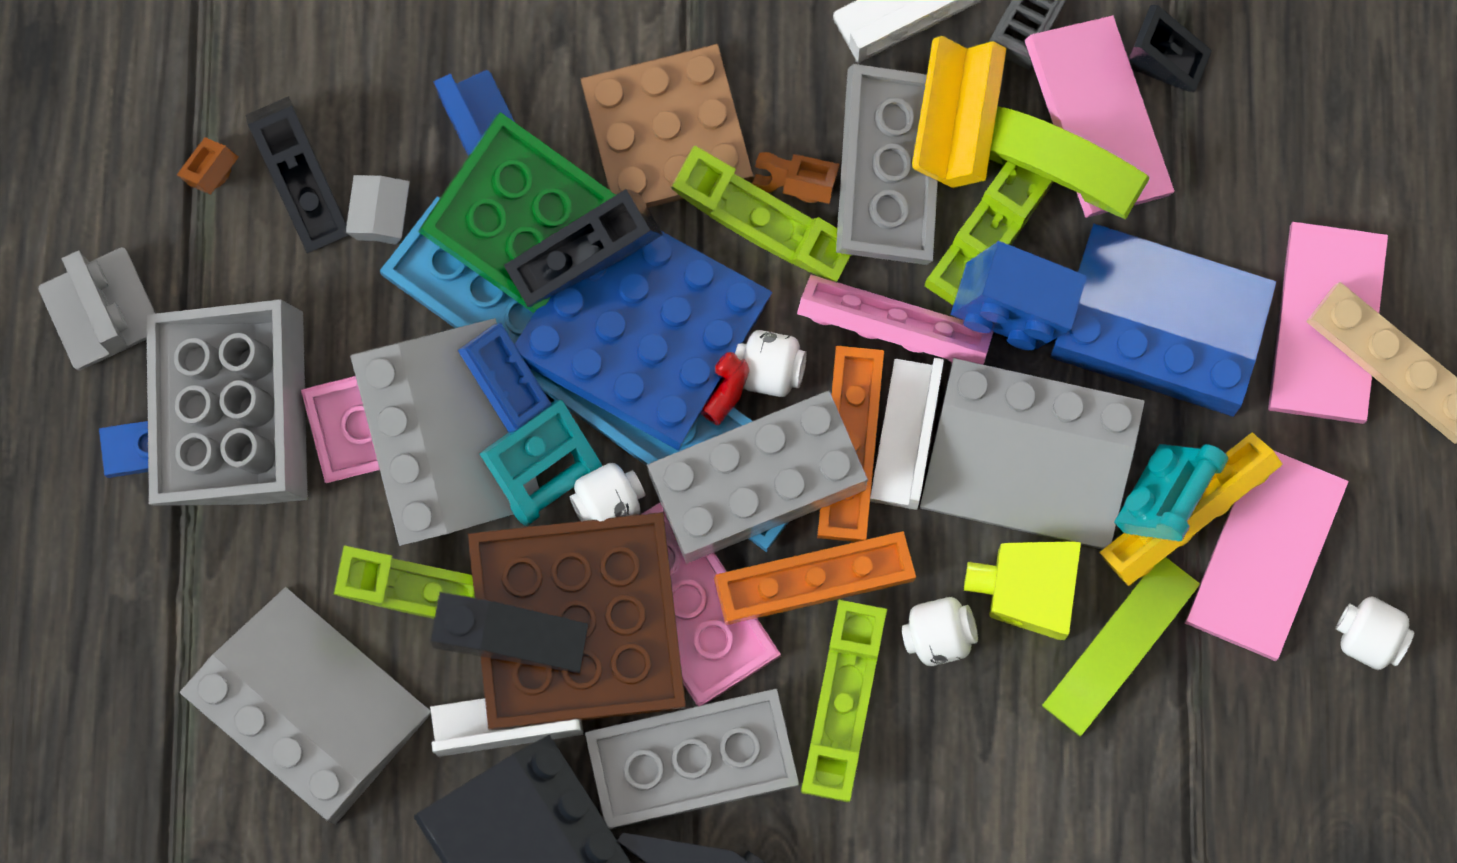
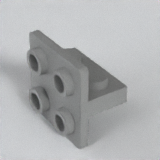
(97, 306)

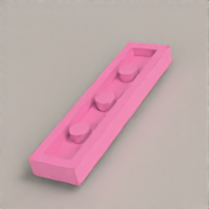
(892, 321)

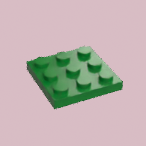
(508, 201)

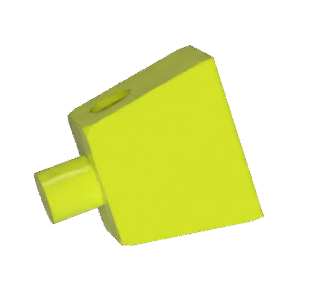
(1030, 585)

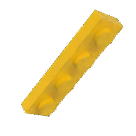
(1247, 467)

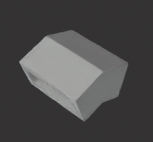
(377, 208)

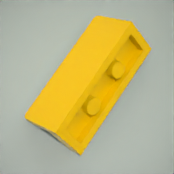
(959, 111)

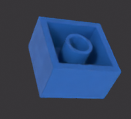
(1018, 296)

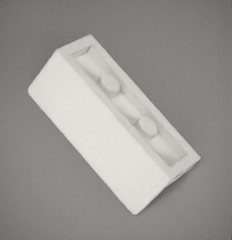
(880, 24)
(906, 433)
(464, 729)

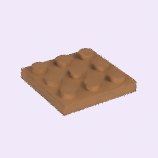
(656, 113)

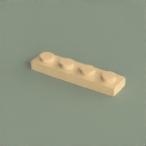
(1389, 357)

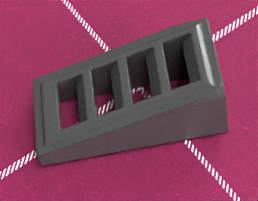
(1016, 49)

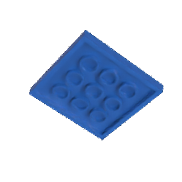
(646, 335)

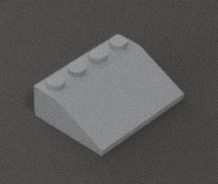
(226, 405)
(428, 434)
(1031, 454)
(306, 704)

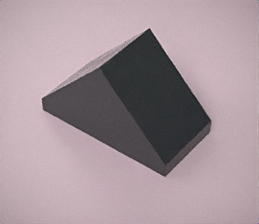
(1169, 51)

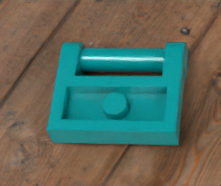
(530, 451)
(1170, 491)

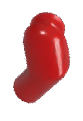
(729, 391)

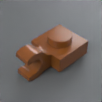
(802, 176)

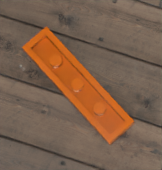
(857, 398)
(814, 578)

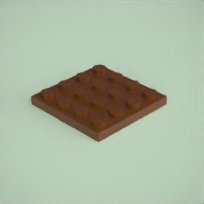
(595, 574)

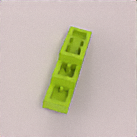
(997, 218)

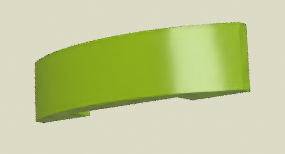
(1067, 160)
(759, 216)
(396, 583)
(1120, 645)
(844, 701)

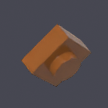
(208, 166)

